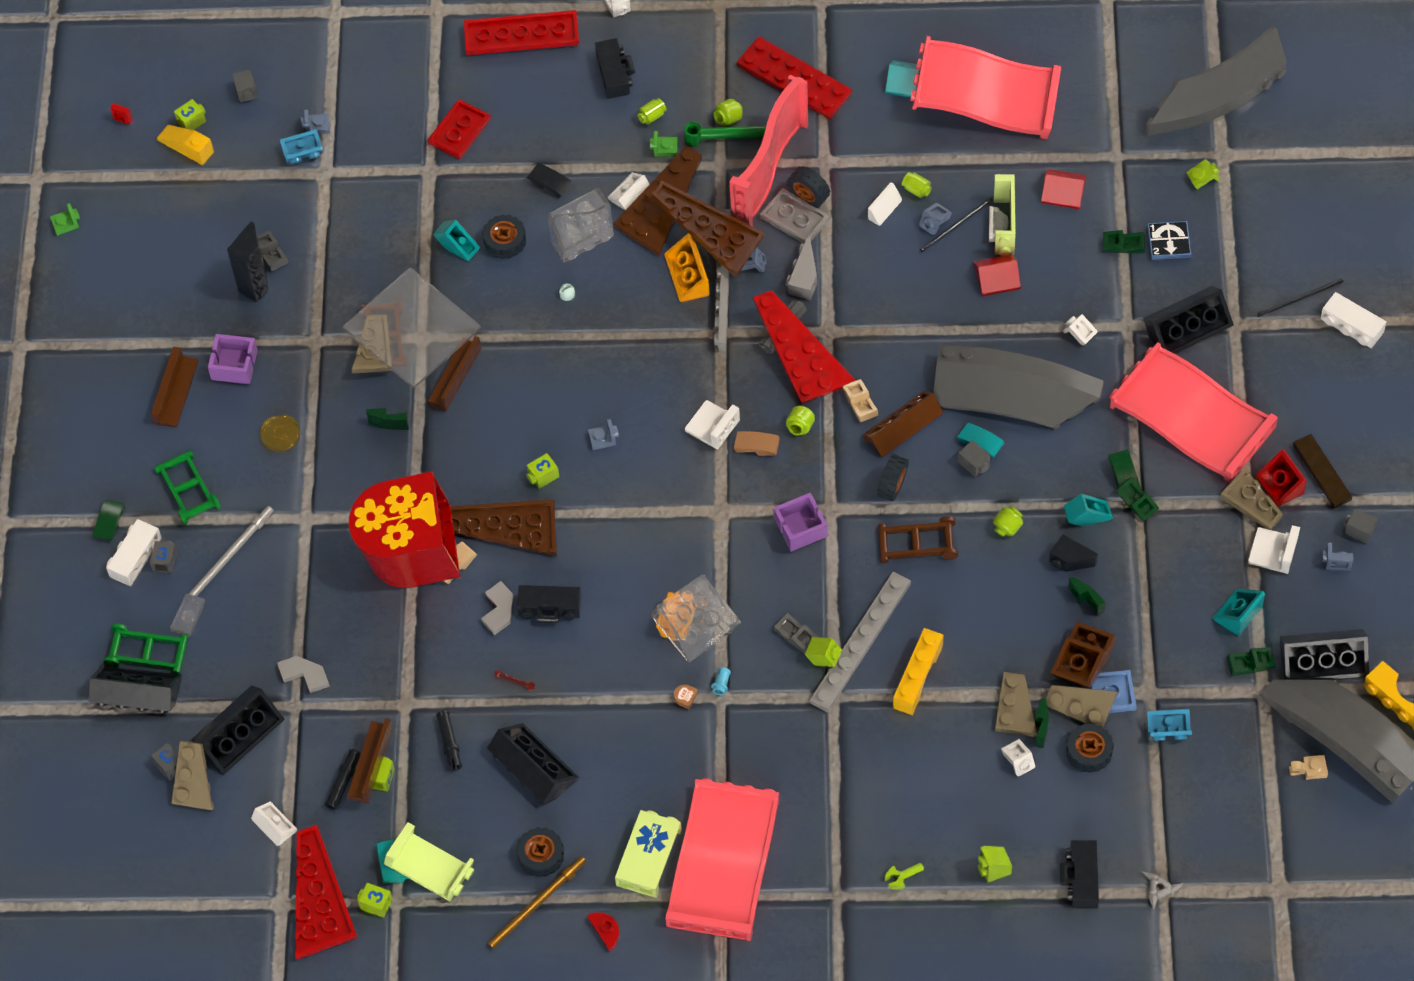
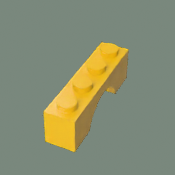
(914, 677)
(1382, 684)

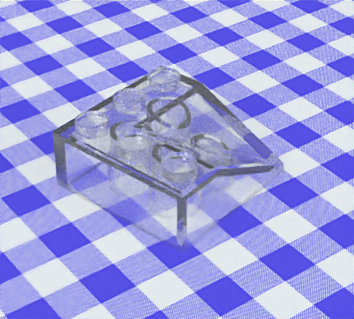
(581, 225)
(695, 618)

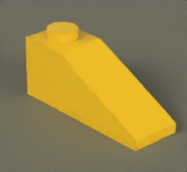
(187, 142)

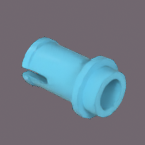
(720, 685)

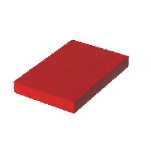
(459, 129)

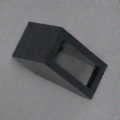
(1071, 555)

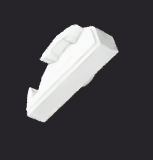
(997, 222)

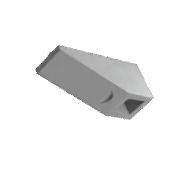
(804, 276)

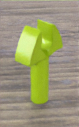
(902, 875)

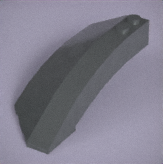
(1221, 87)
(1012, 385)
(1348, 729)

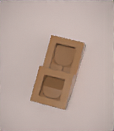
(761, 443)

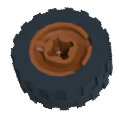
(808, 186)
(504, 236)
(892, 477)
(1089, 747)
(540, 852)

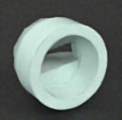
(567, 292)

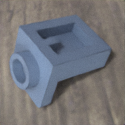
(318, 121)
(933, 217)
(756, 260)
(603, 436)
(1338, 560)

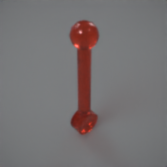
(530, 685)

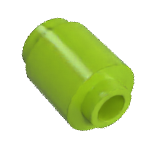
(651, 111)
(916, 185)

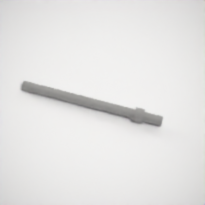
(256, 524)

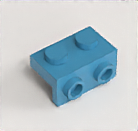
(301, 146)
(1168, 723)

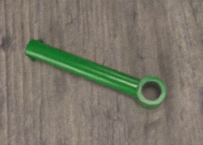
(719, 133)

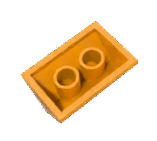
(687, 270)

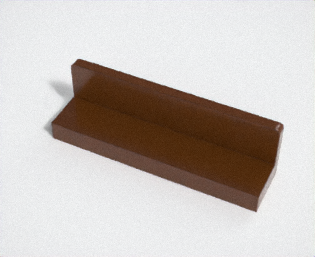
(454, 374)
(174, 389)
(903, 423)
(370, 761)

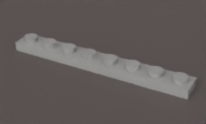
(722, 305)
(860, 642)

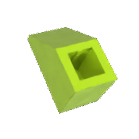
(994, 863)

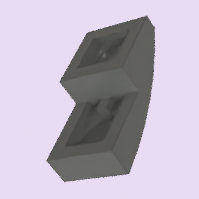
(271, 251)
(794, 632)

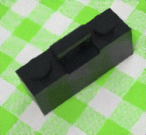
(610, 60)
(549, 602)
(1084, 863)

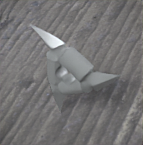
(1158, 881)

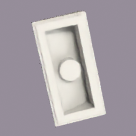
(629, 190)
(884, 204)
(273, 823)

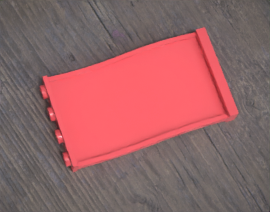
(986, 87)
(752, 187)
(1193, 412)
(722, 859)

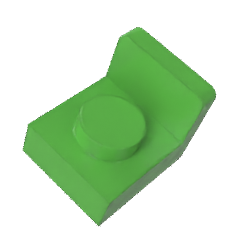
(664, 146)
(66, 220)

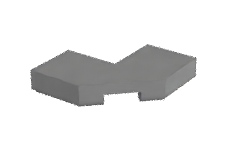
(501, 616)
(299, 667)

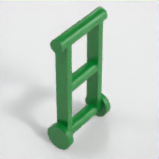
(212, 499)
(122, 631)

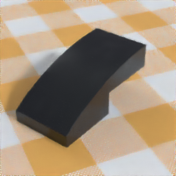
(550, 179)

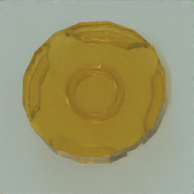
(280, 433)

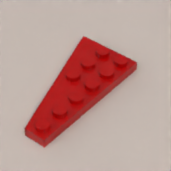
(805, 360)
(320, 906)

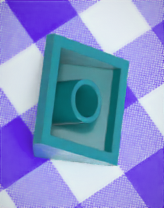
(901, 78)
(1240, 610)

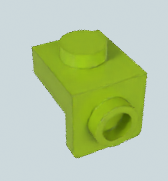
(1203, 173)

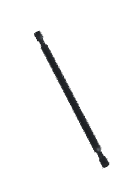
(956, 224)
(1300, 297)

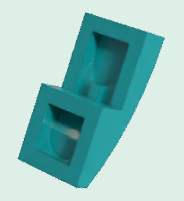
(982, 437)

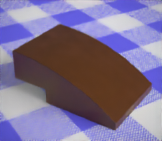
(1084, 655)

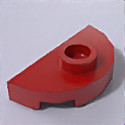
(606, 928)

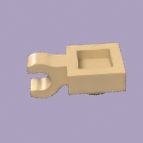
(1312, 766)

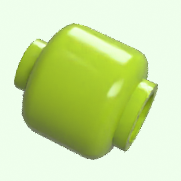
(728, 112)
(800, 420)
(1008, 521)

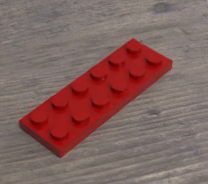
(521, 32)
(774, 67)

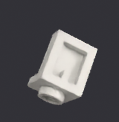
(618, 7)
(1080, 329)
(1019, 757)

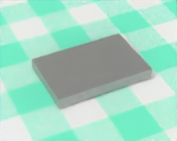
(794, 216)

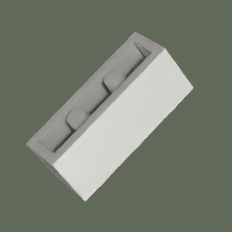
(1353, 320)
(133, 552)

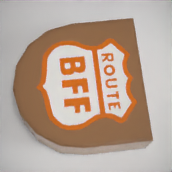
(685, 695)

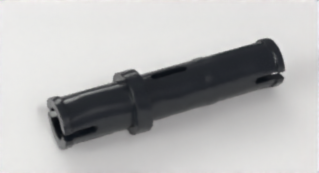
(450, 747)
(346, 771)

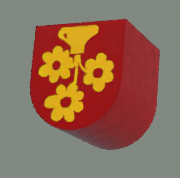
(406, 531)

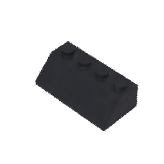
(248, 264)
(1189, 320)
(1325, 655)
(134, 688)
(238, 729)
(532, 762)

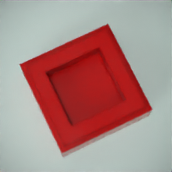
(121, 113)

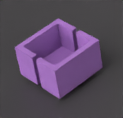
(232, 359)
(800, 522)

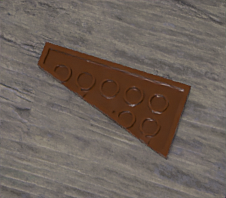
(644, 218)
(718, 232)
(514, 524)

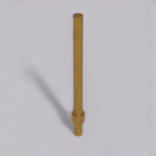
(566, 875)

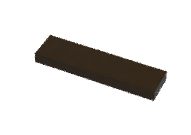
(1322, 471)

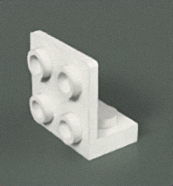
(713, 423)
(1274, 549)

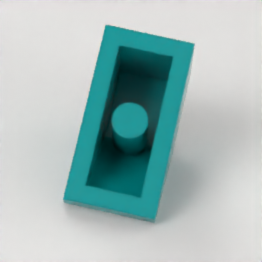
(456, 239)
(1087, 510)

